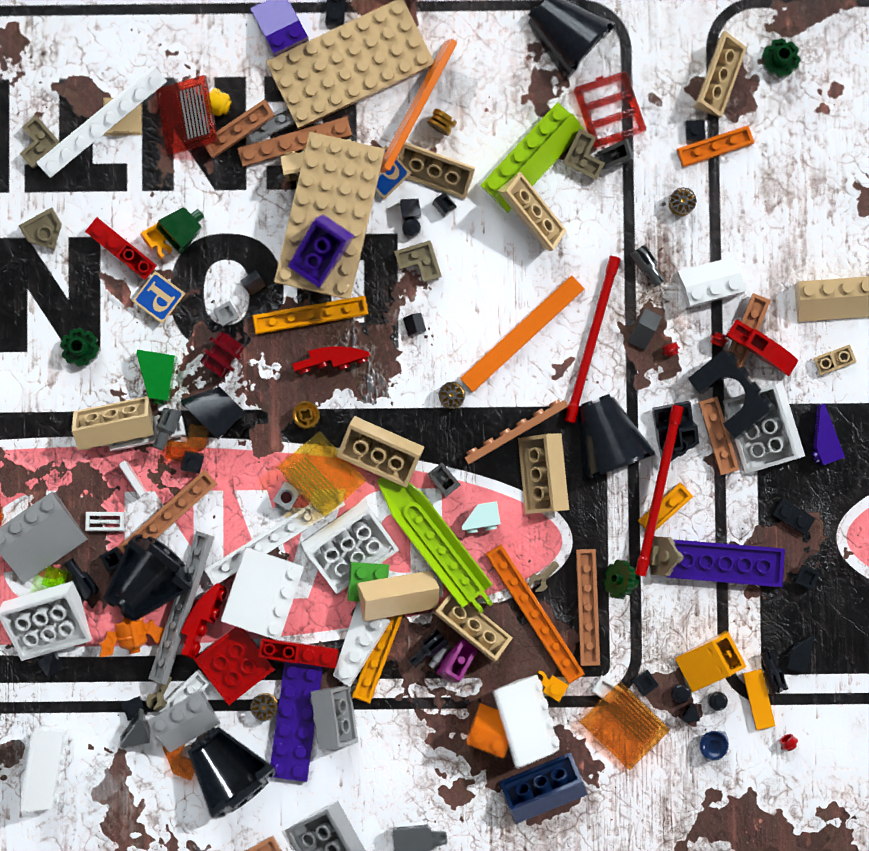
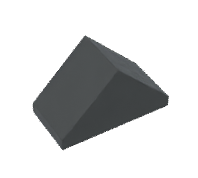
(616, 154)
(644, 329)
(444, 479)
(136, 732)

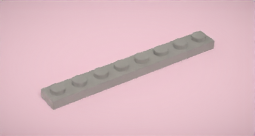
(181, 609)

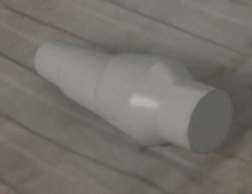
(438, 658)

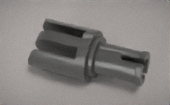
(647, 264)
(166, 426)

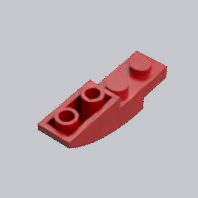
(120, 248)
(763, 347)
(338, 355)
(205, 611)
(298, 652)

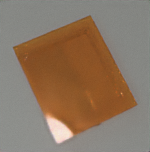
(625, 725)

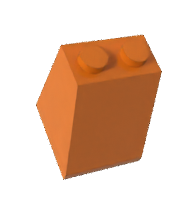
(488, 731)

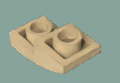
(835, 360)

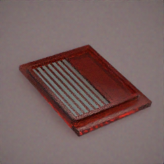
(186, 115)

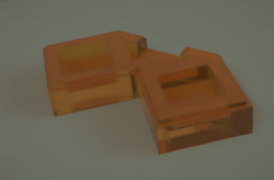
(196, 442)
(180, 764)

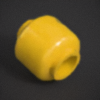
(219, 101)

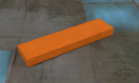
(715, 146)

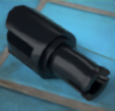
(82, 580)
(428, 648)
(773, 674)

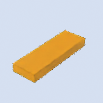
(670, 505)
(758, 699)

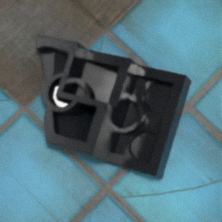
(214, 410)
(687, 433)

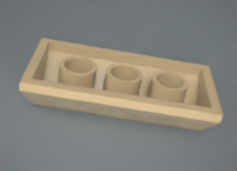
(721, 75)
(437, 170)
(533, 211)
(398, 595)
(474, 627)

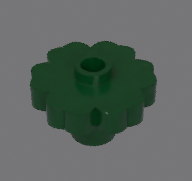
(775, 64)
(88, 351)
(620, 579)

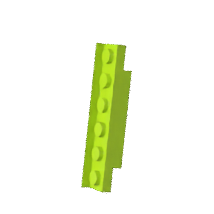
(535, 152)

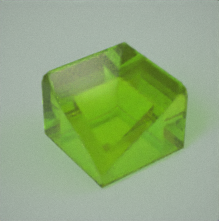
(54, 576)

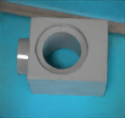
(286, 487)

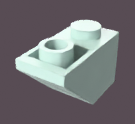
(483, 515)

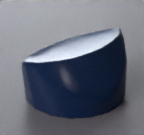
(714, 745)

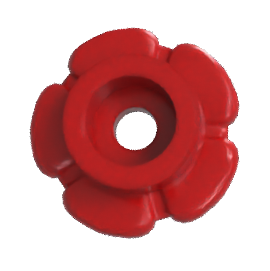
(718, 339)
(671, 349)
(788, 742)

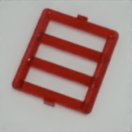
(628, 93)

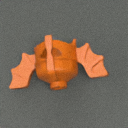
(130, 636)

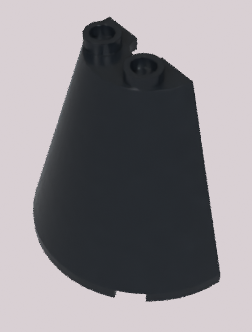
(567, 32)
(609, 438)
(146, 578)
(227, 772)

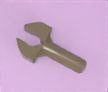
(544, 576)
(159, 697)

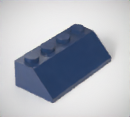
(543, 788)

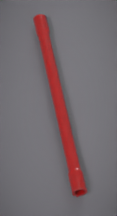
(573, 406)
(674, 421)

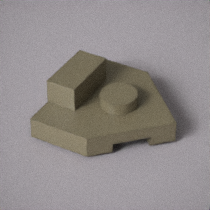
(42, 229)
(664, 556)

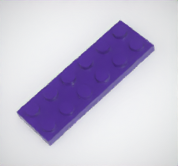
(729, 563)
(295, 721)

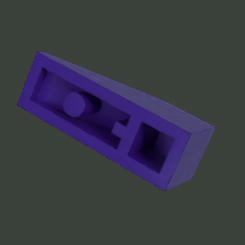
(826, 443)

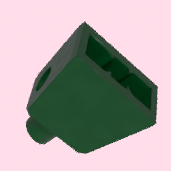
(180, 228)

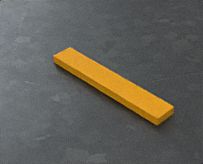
(310, 315)
(374, 665)

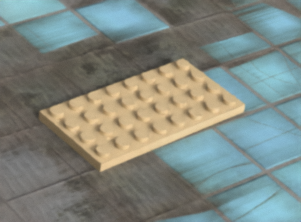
(350, 63)
(341, 183)

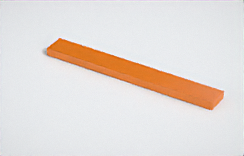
(417, 104)
(522, 333)
(535, 614)

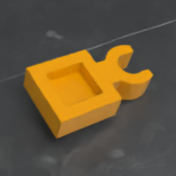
(155, 239)
(553, 687)

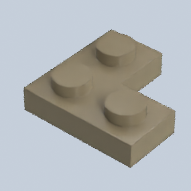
(42, 141)
(578, 155)
(421, 255)

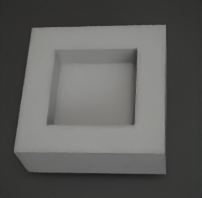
(226, 313)

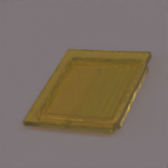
(321, 475)

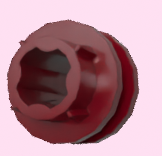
(222, 354)

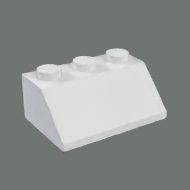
(711, 282)

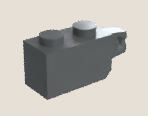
(417, 838)

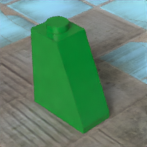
(158, 374)

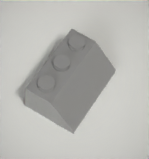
(334, 717)
(184, 721)

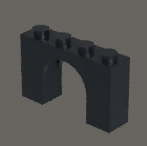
(755, 405)

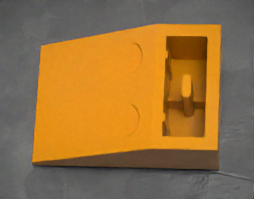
(710, 661)

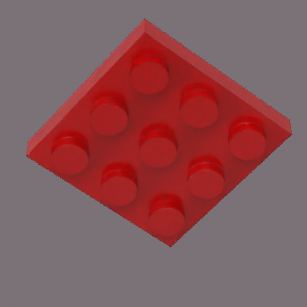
(234, 664)

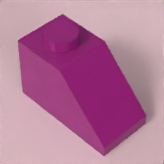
(457, 662)

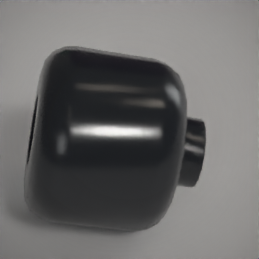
(411, 228)
(680, 693)
(717, 701)

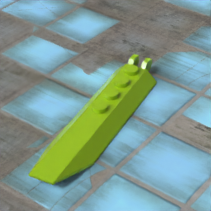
(436, 543)

